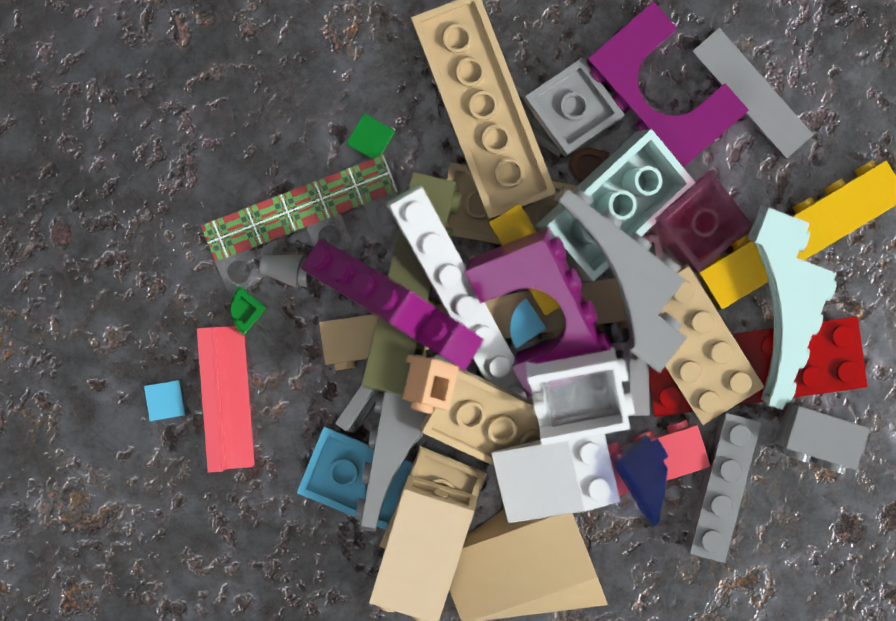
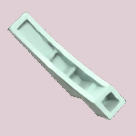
(797, 298)

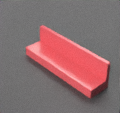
(225, 398)

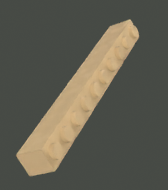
(352, 337)

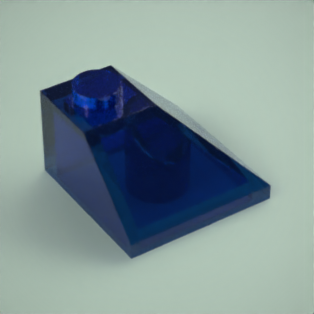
(644, 474)

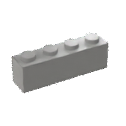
(723, 487)

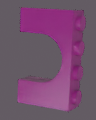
(618, 68)
(540, 264)

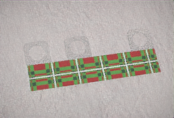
(307, 206)

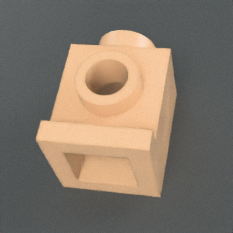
(429, 384)

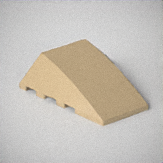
(524, 569)

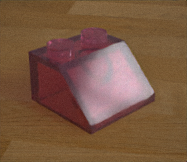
(702, 223)

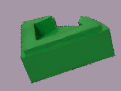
(244, 310)

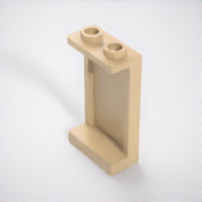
(423, 549)

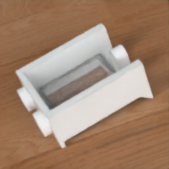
(580, 396)

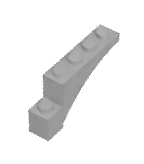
(641, 277)
(391, 443)

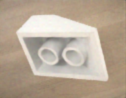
(555, 478)

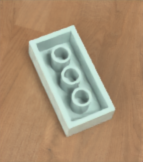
(630, 184)

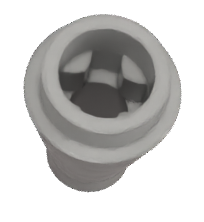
(286, 269)

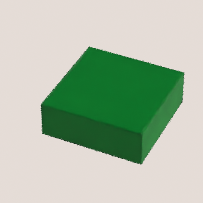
(370, 137)

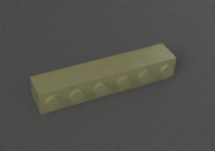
(386, 363)

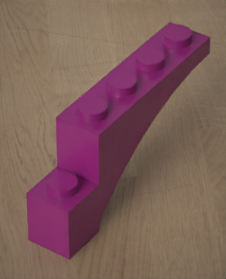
(393, 304)

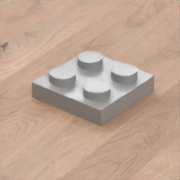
(573, 107)

